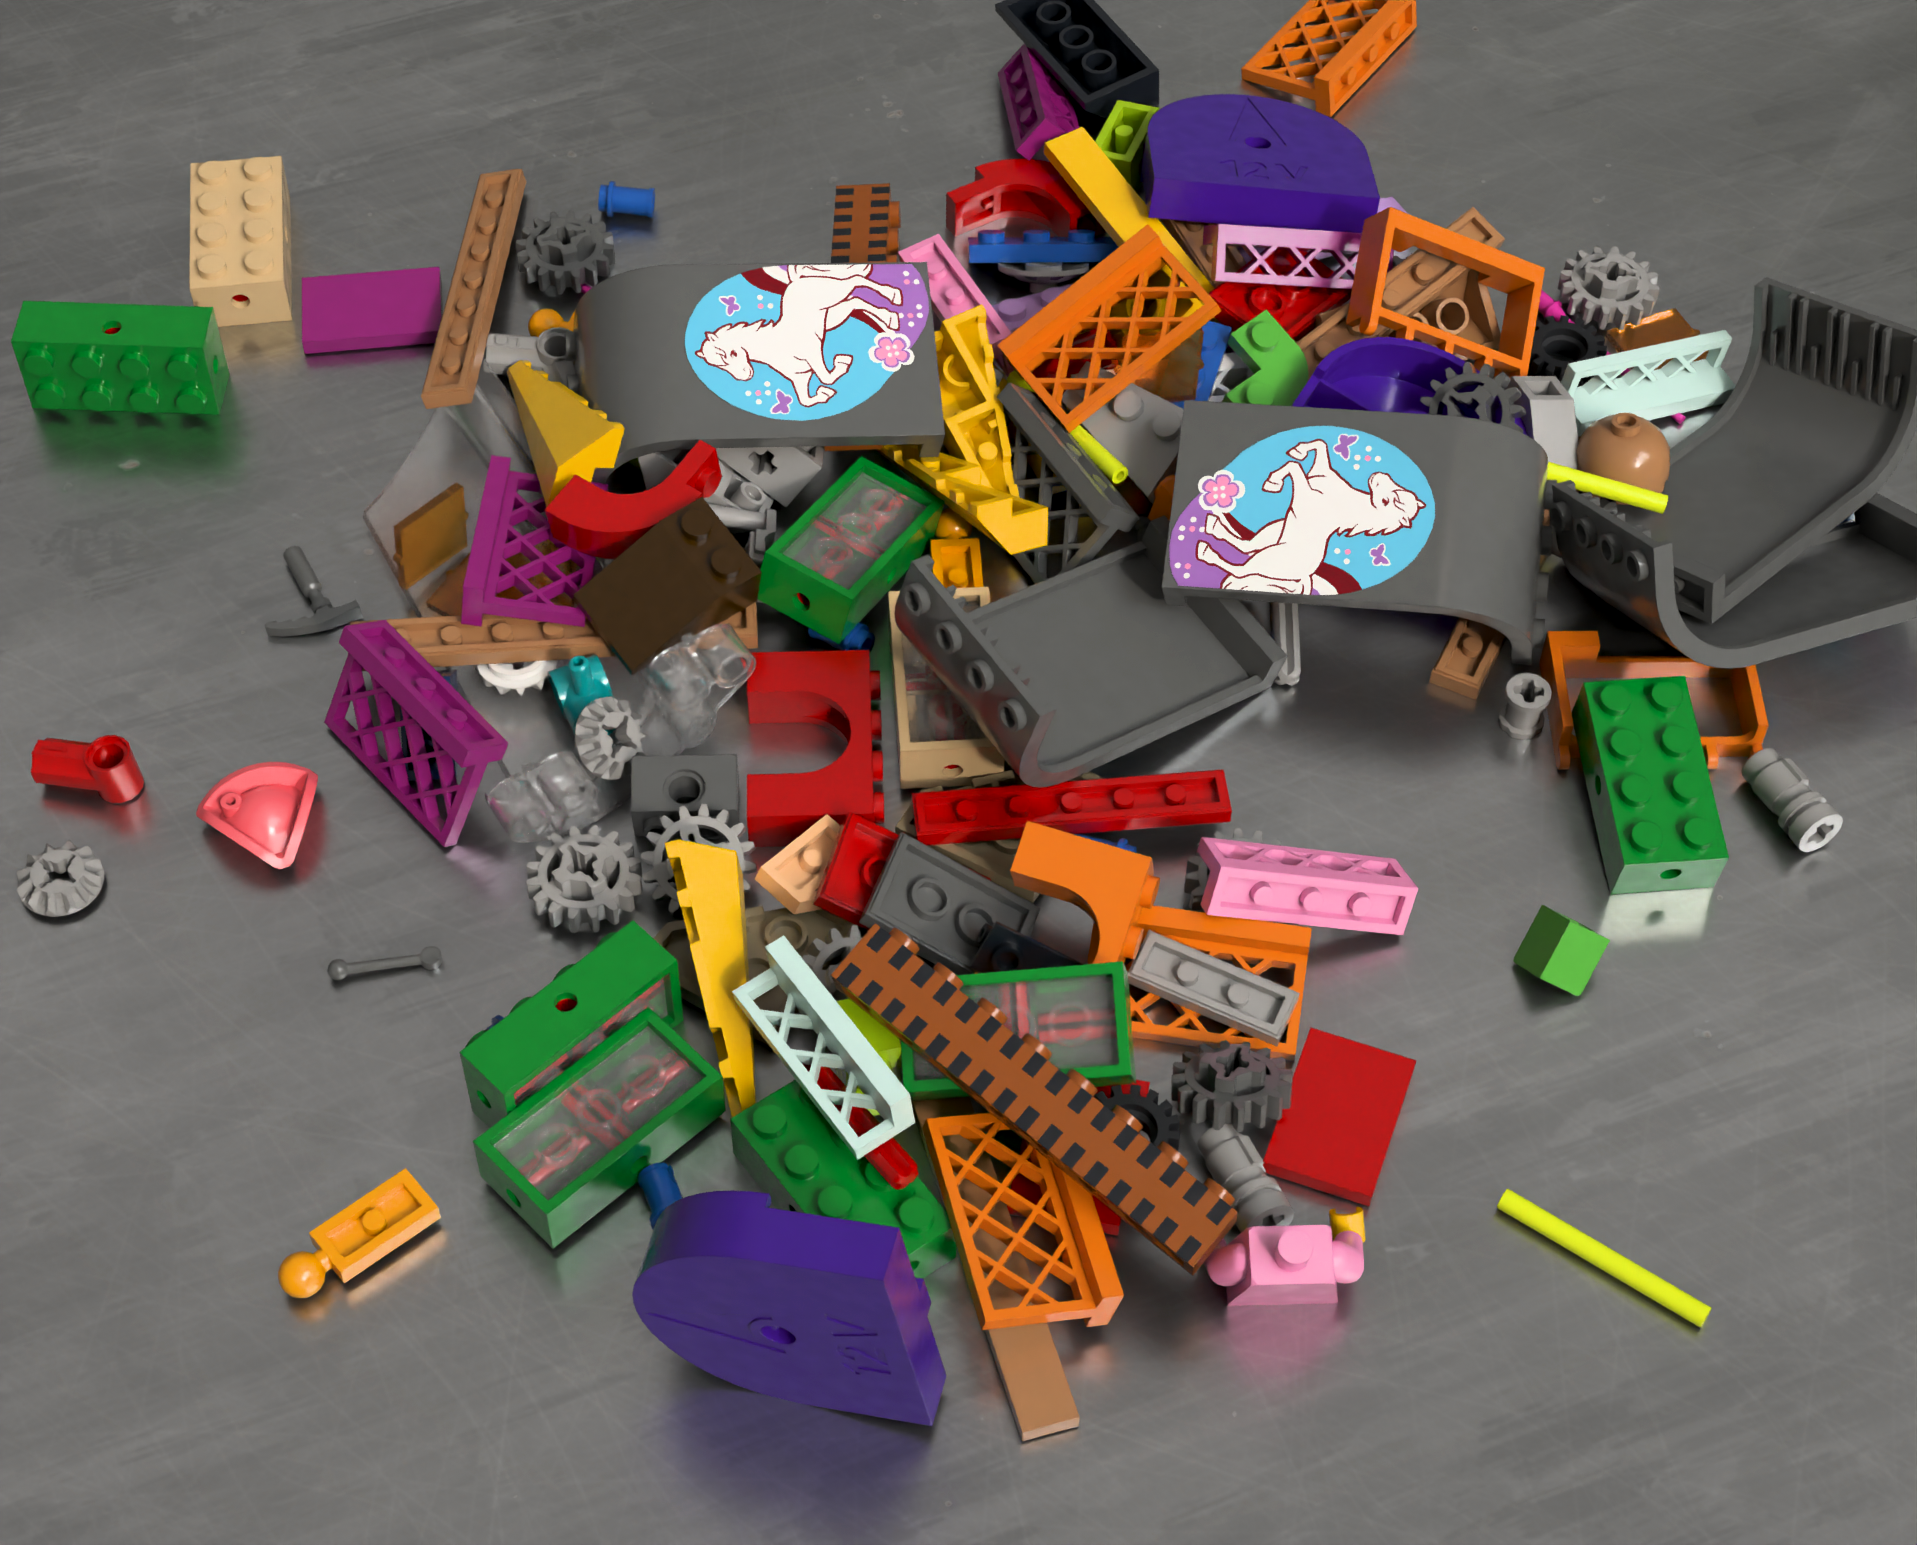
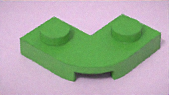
(1273, 358)

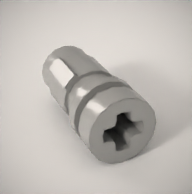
(1786, 793)
(1241, 1172)

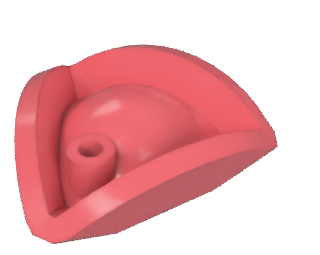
(263, 809)

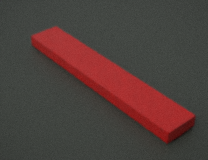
(1072, 807)

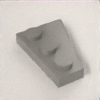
(1136, 430)

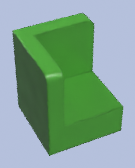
(1560, 950)

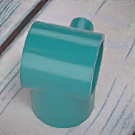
(578, 685)

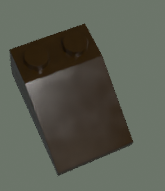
(670, 584)

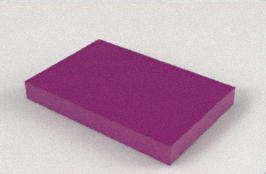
(371, 310)

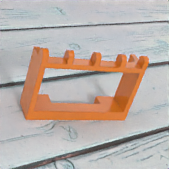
(1496, 270)
(1576, 656)

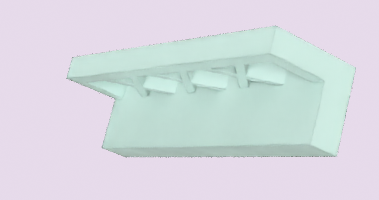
(1649, 392)
(843, 1039)

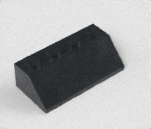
(1084, 52)

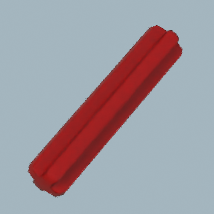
(889, 1158)

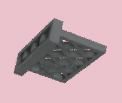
(1074, 470)

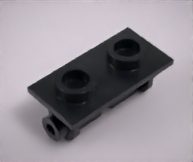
(1010, 950)

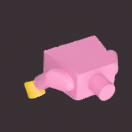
(1290, 1262)

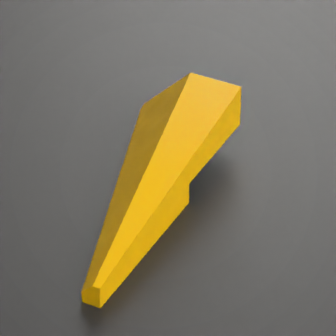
(969, 399)
(561, 430)
(1002, 517)
(715, 922)

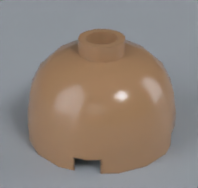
(1625, 451)

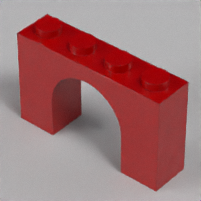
(826, 691)

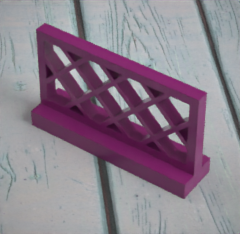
(491, 549)
(425, 703)

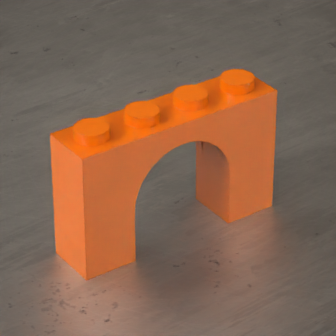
(1094, 876)

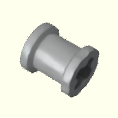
(1526, 698)

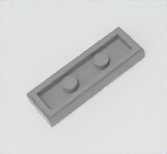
(1213, 988)

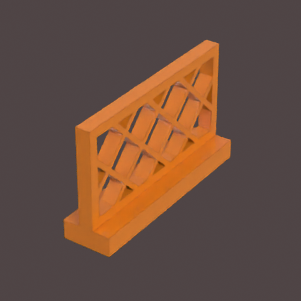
(1356, 56)
(1088, 306)
(1225, 939)
(1070, 1217)

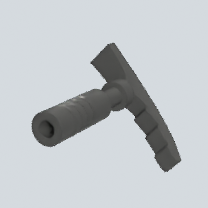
(324, 616)

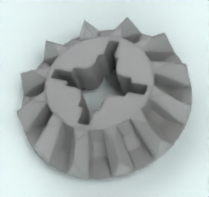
(596, 746)
(60, 896)

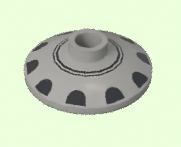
(1043, 274)

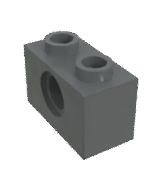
(664, 779)

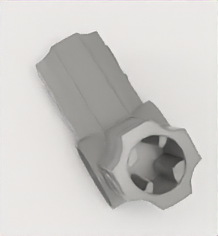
(543, 352)

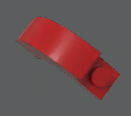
(1021, 190)
(609, 522)

